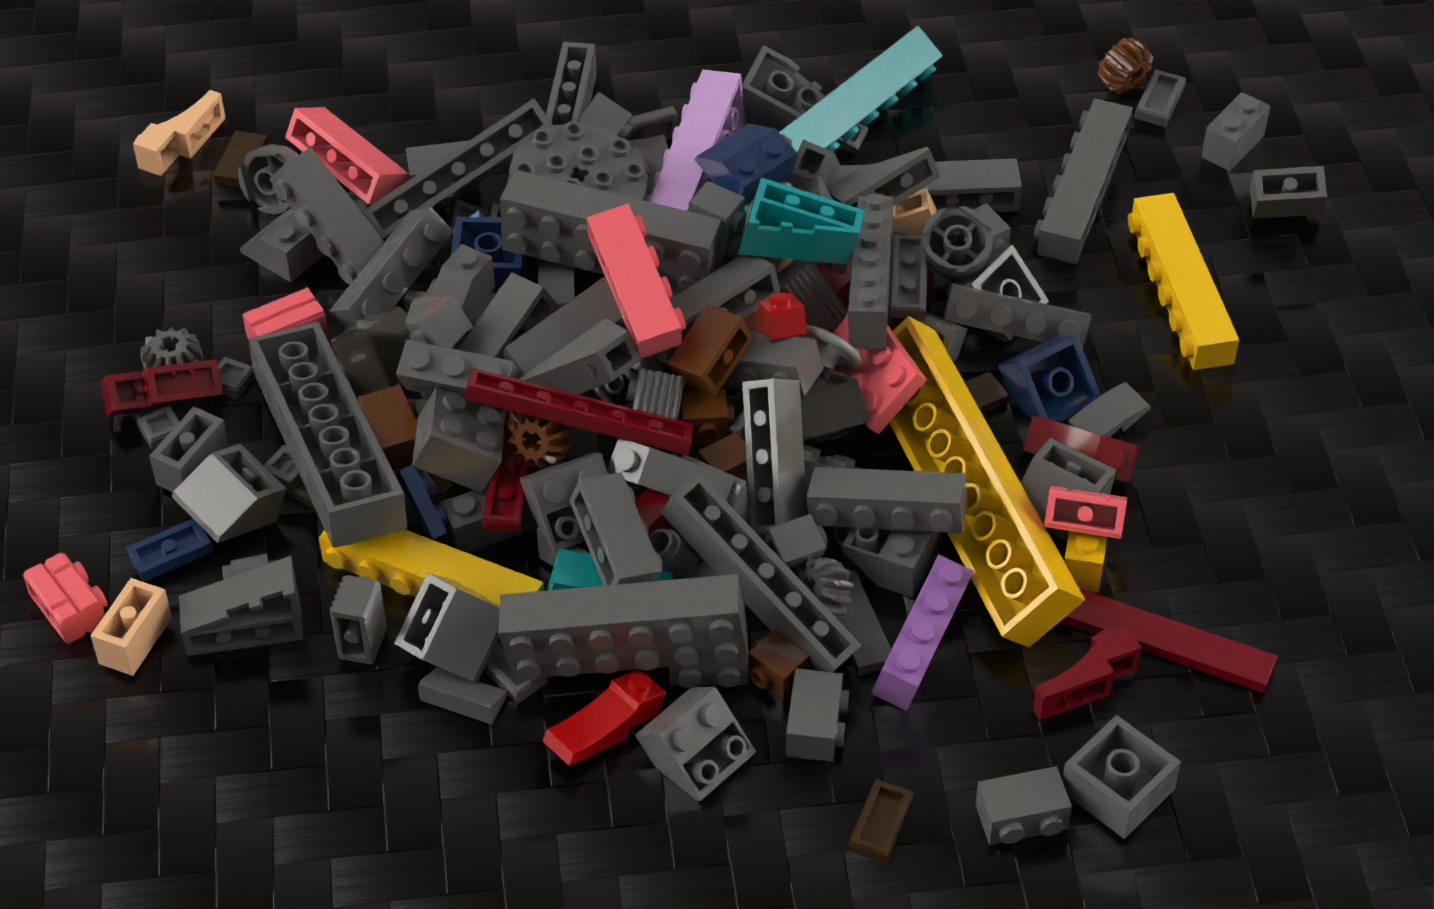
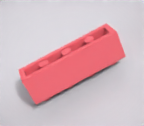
(345, 153)
(635, 280)

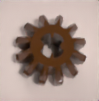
(1125, 65)
(540, 440)

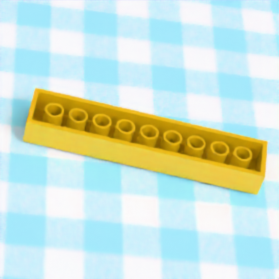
(1002, 534)

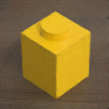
(1085, 559)

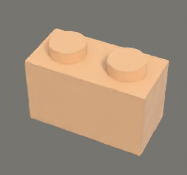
(131, 626)

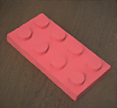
(885, 377)

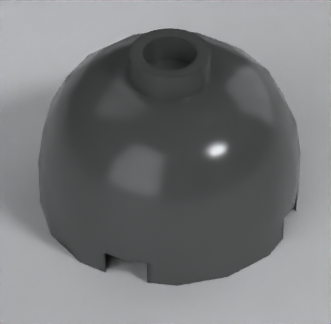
(255, 175)
(957, 242)

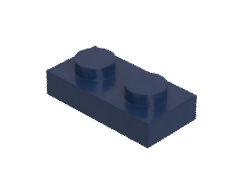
(416, 489)
(169, 549)

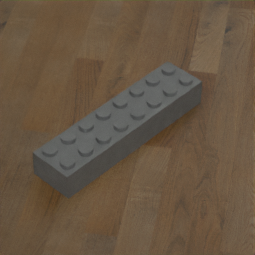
(328, 435)

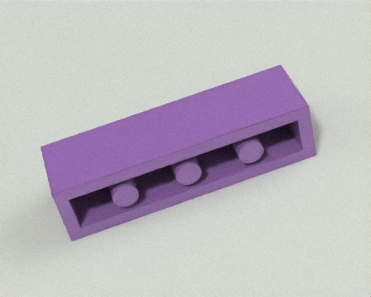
(922, 632)

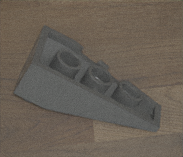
(779, 95)

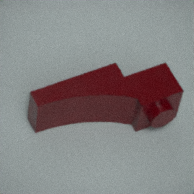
(161, 387)
(1105, 449)
(1110, 656)

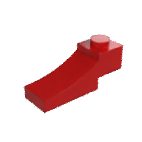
(778, 317)
(607, 719)

